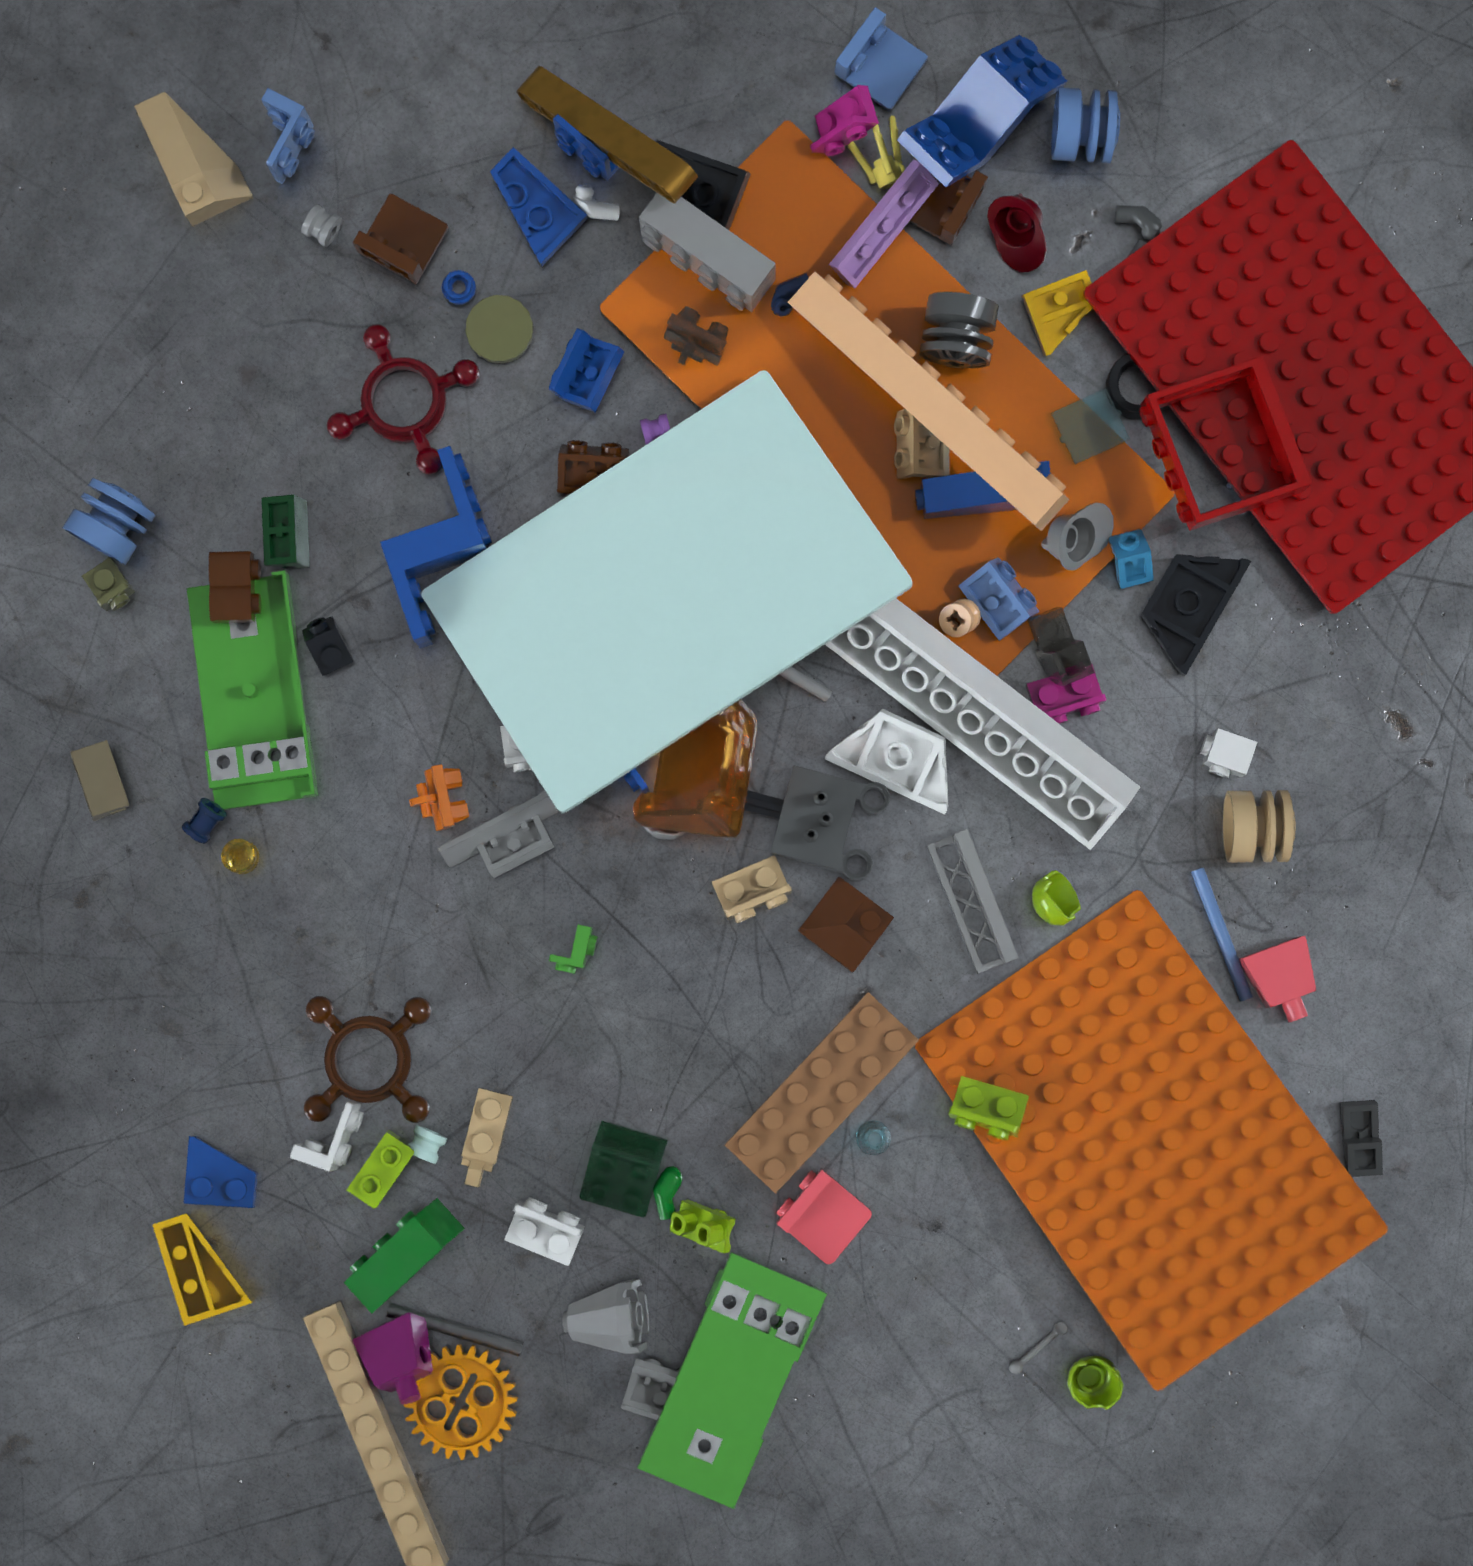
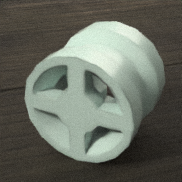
(427, 1143)

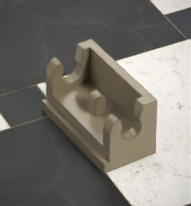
(99, 780)

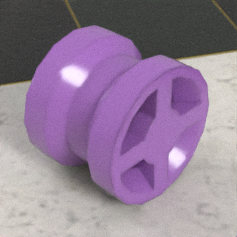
(654, 428)

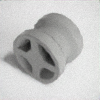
(321, 225)

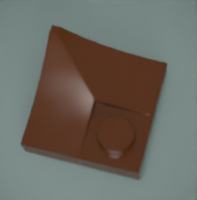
(845, 924)

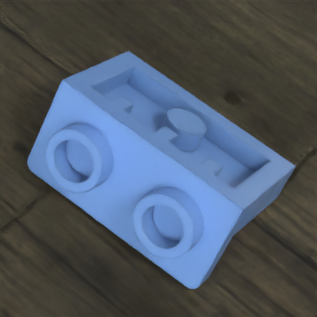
(999, 597)

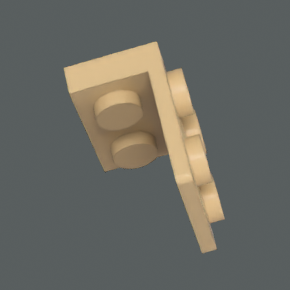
(752, 888)

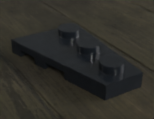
(717, 187)

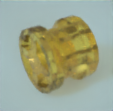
(246, 859)

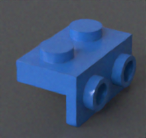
(585, 370)

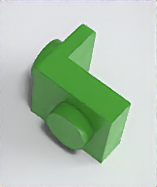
(583, 945)

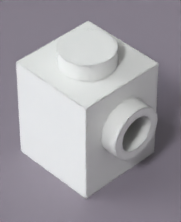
(1227, 753)

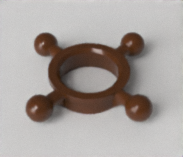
(414, 1107)

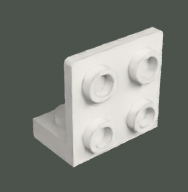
(316, 1152)
(545, 1232)

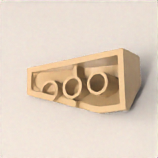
(195, 166)

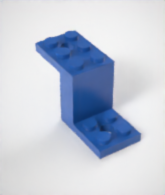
(982, 110)
(436, 547)

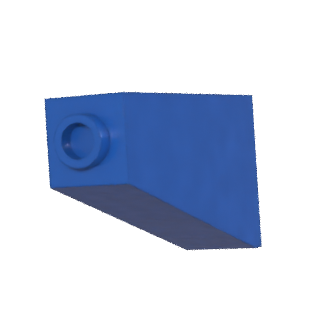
(962, 495)

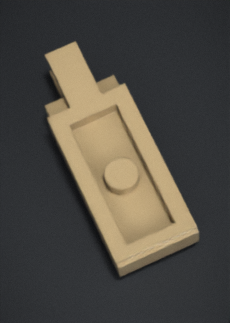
(485, 1134)

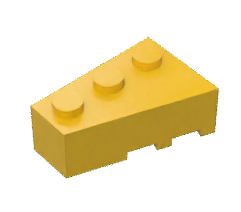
(196, 1272)

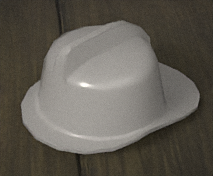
(1079, 535)

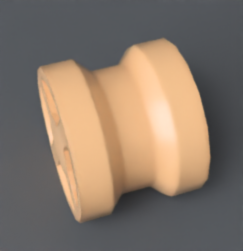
(966, 613)

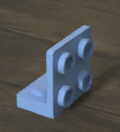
(880, 61)
(296, 133)

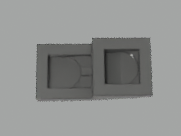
(1361, 1138)

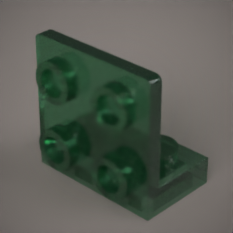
(622, 1169)

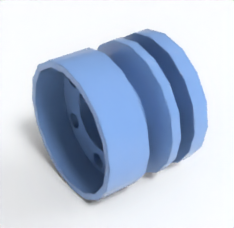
(1084, 125)
(109, 520)

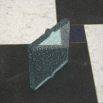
(1090, 426)

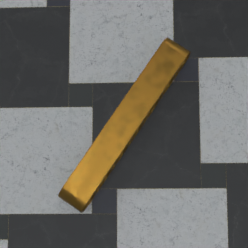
(612, 135)

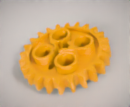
(488, 1416)

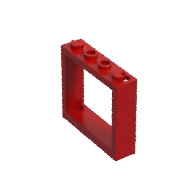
(1275, 425)

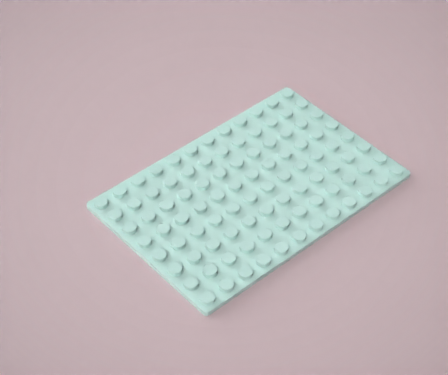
(665, 590)

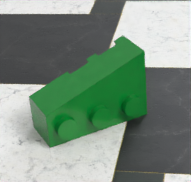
(402, 1254)

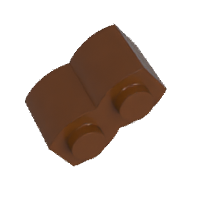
(232, 587)

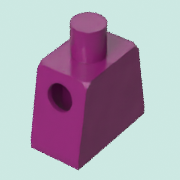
(397, 1355)

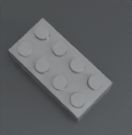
(708, 250)

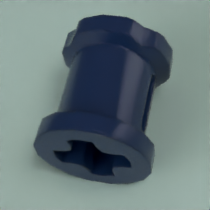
(204, 820)

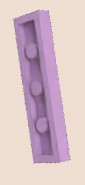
(884, 224)

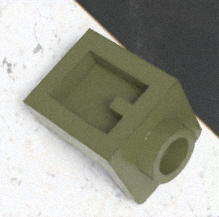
(109, 585)

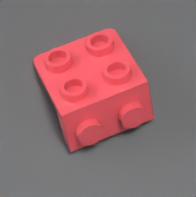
(823, 1216)

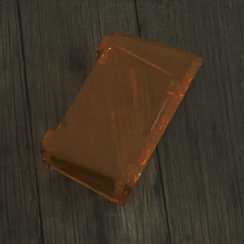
(703, 778)

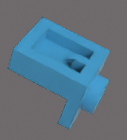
(1132, 558)

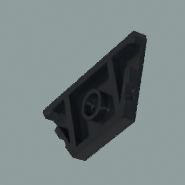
(1190, 603)

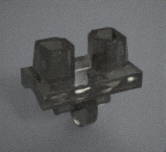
(693, 340)

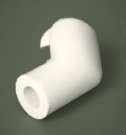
(592, 207)

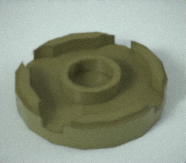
(499, 329)

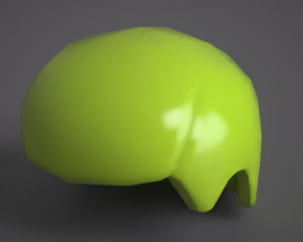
(1055, 899)
(1095, 1382)

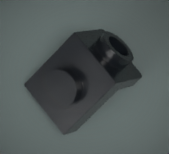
(326, 645)

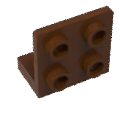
(950, 207)
(402, 238)

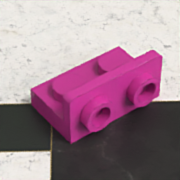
(845, 121)
(1060, 700)

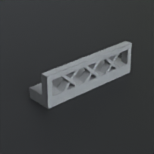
(984, 895)

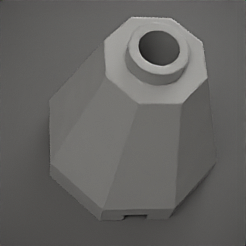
(610, 1318)

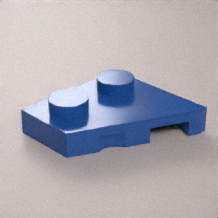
(217, 1178)

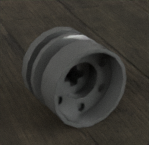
(958, 330)

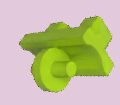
(703, 1225)

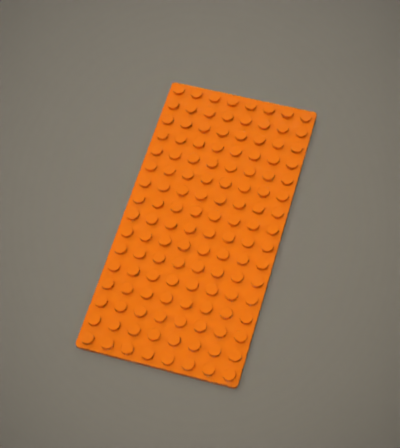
(800, 216)

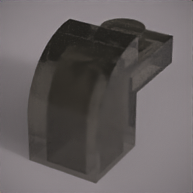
(1058, 652)

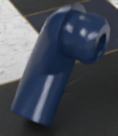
(784, 293)

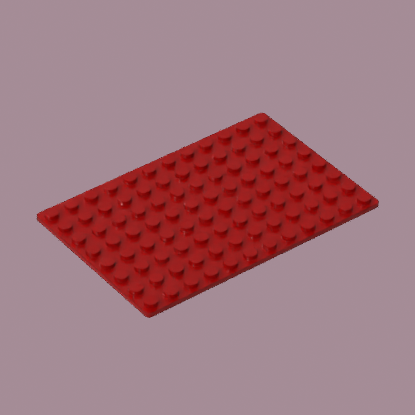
(1351, 350)

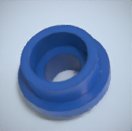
(458, 277)

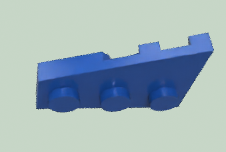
(537, 205)

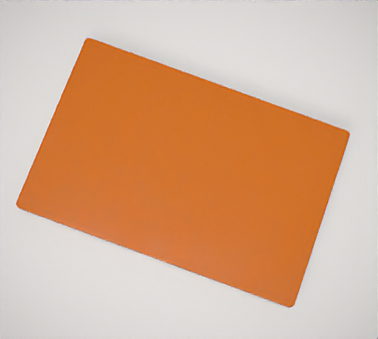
(1154, 1140)

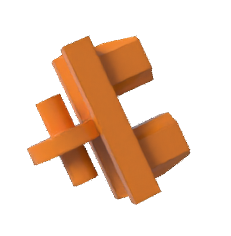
(438, 782)

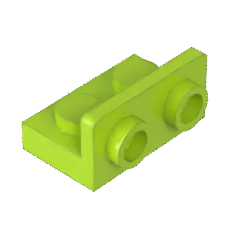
(989, 1108)
(381, 1170)

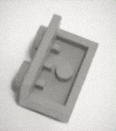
(648, 1388)

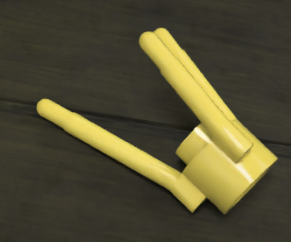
(886, 168)

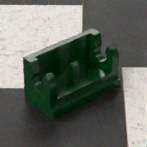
(285, 531)

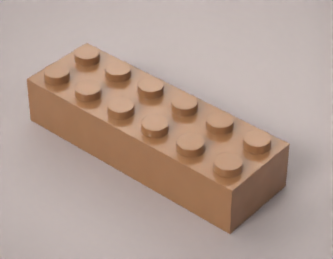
(821, 1092)

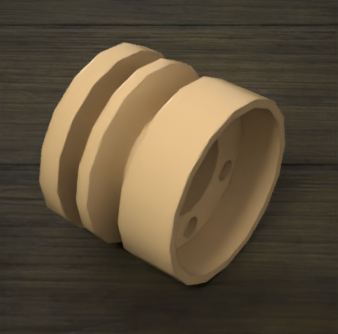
(1262, 826)

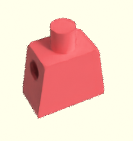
(1282, 976)

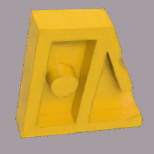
(1057, 309)

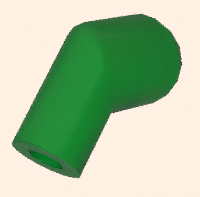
(665, 1190)

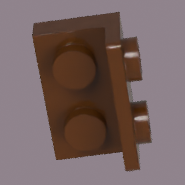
(583, 463)

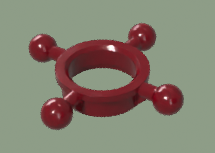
(377, 339)

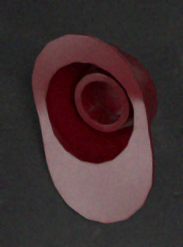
(1018, 232)

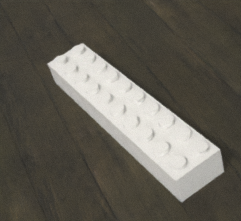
(988, 720)

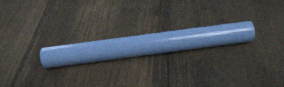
(1222, 934)

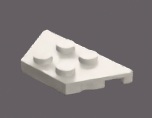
(898, 756)

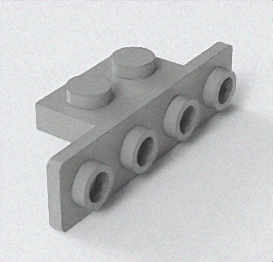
(506, 838)

